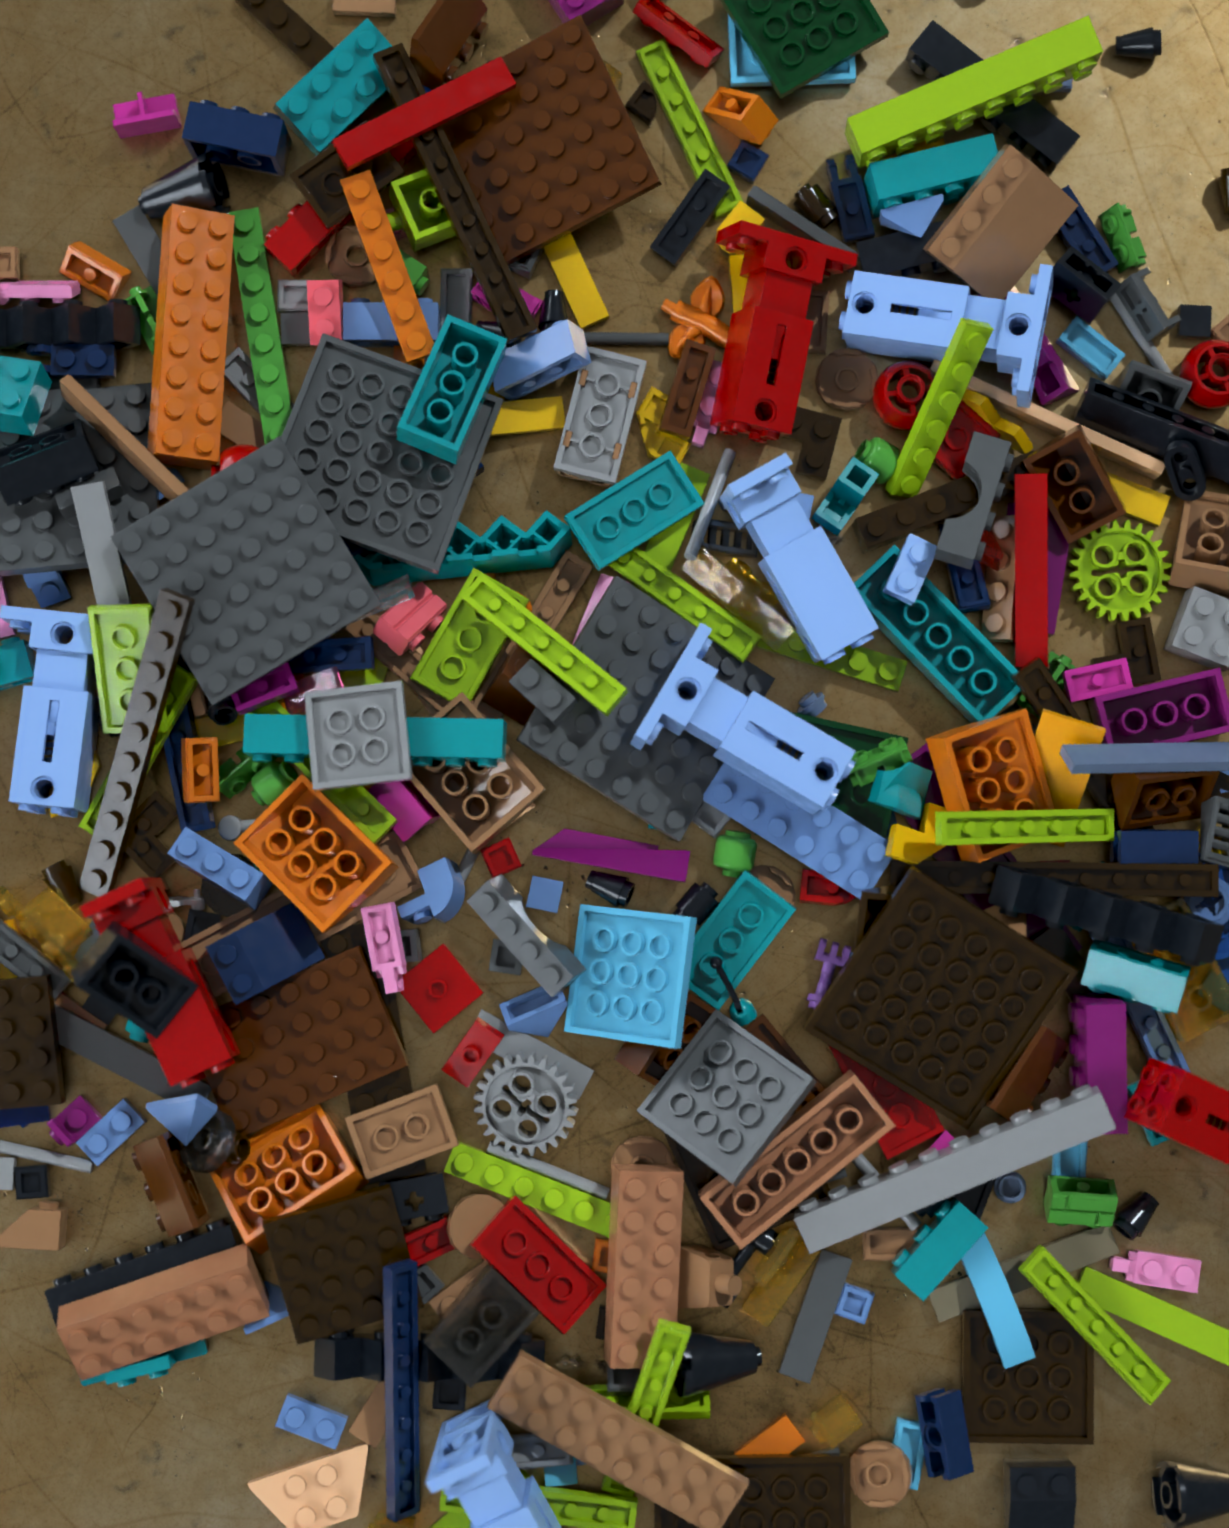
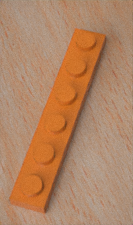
(388, 266)

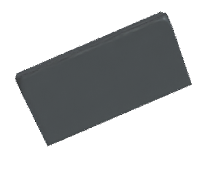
(113, 486)

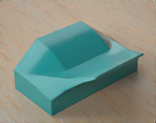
(902, 789)

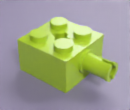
(421, 223)

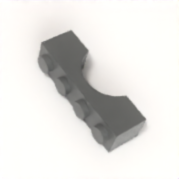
(984, 466)
(504, 913)

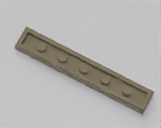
(1070, 1251)

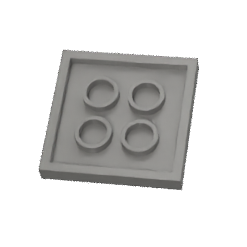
(358, 735)

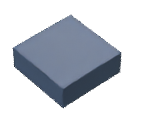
(544, 894)
(854, 1303)

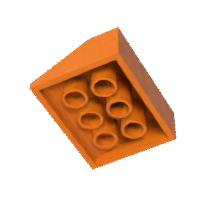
(988, 769)
(315, 854)
(287, 1170)

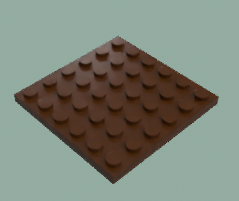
(552, 146)

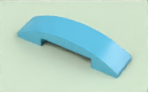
(997, 1304)

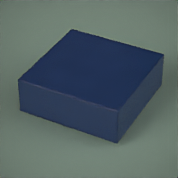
(747, 162)

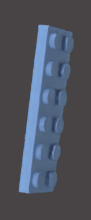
(823, 841)

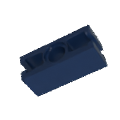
(1155, 846)
(944, 1433)

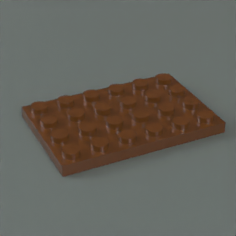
(306, 1042)

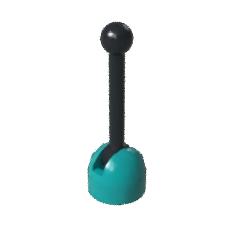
(741, 1009)

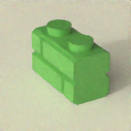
(1080, 1201)

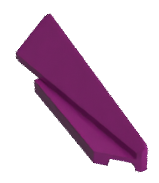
(1052, 377)
(615, 854)

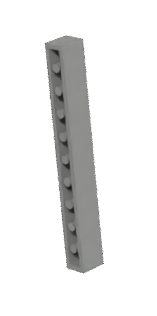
(954, 1168)

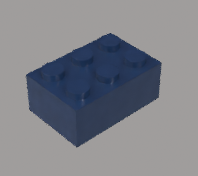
(237, 137)

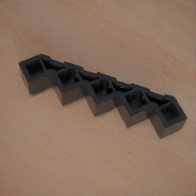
(70, 324)
(1105, 914)
(362, 1355)

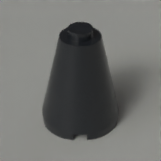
(193, 185)
(713, 1362)
(1189, 1494)

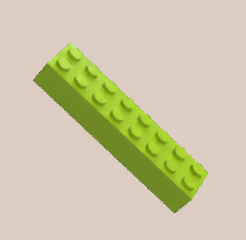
(974, 93)

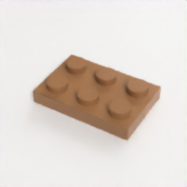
(402, 1131)

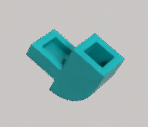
(845, 496)

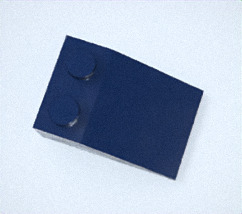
(265, 952)

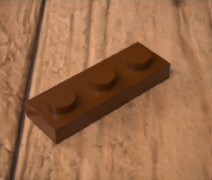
(687, 389)

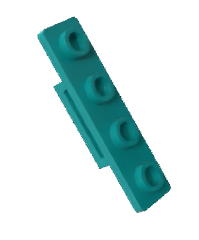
(154, 1366)

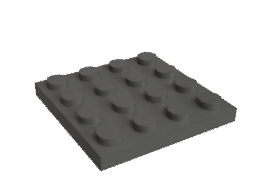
(726, 1097)

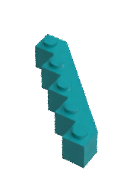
(498, 550)

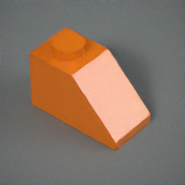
(741, 114)

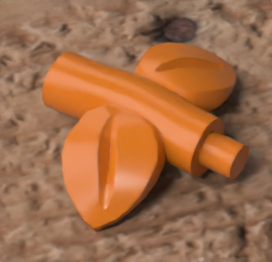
(698, 318)

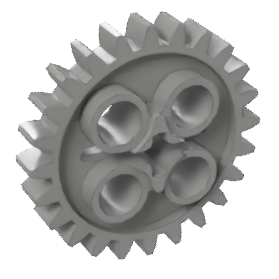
(508, 1124)

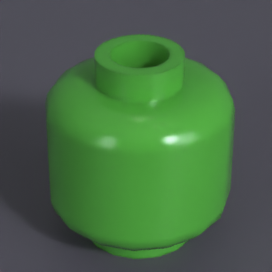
(879, 456)
(272, 782)
(734, 853)

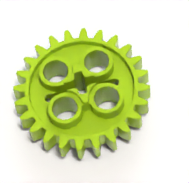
(1115, 544)

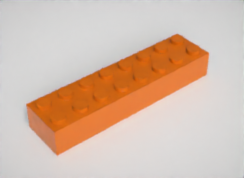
(190, 337)

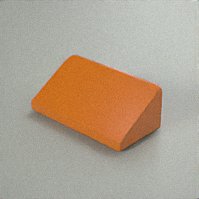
(94, 270)
(200, 769)

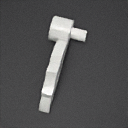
(196, 902)

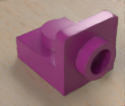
(73, 1122)

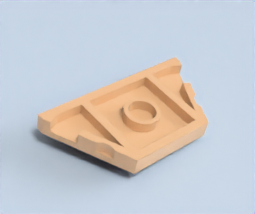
(317, 1490)

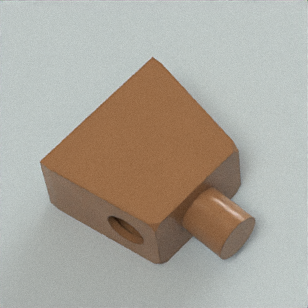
(706, 1278)

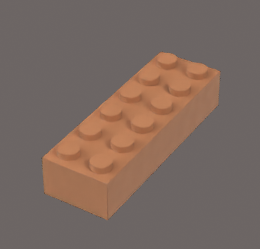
(799, 1159)
(641, 1258)
(163, 1311)

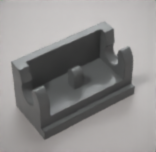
(1144, 306)

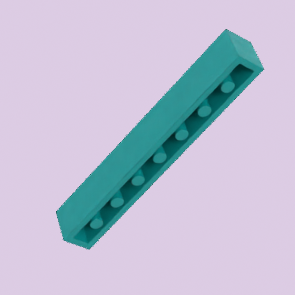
(429, 739)

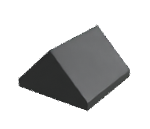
(1154, 384)

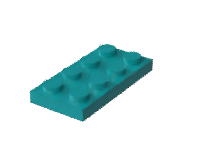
(634, 510)
(738, 934)

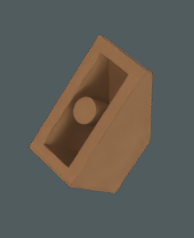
(38, 1228)

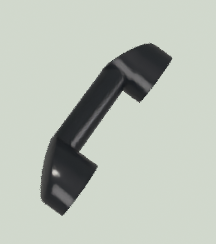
(762, 1243)

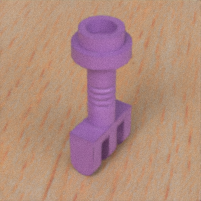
(830, 961)

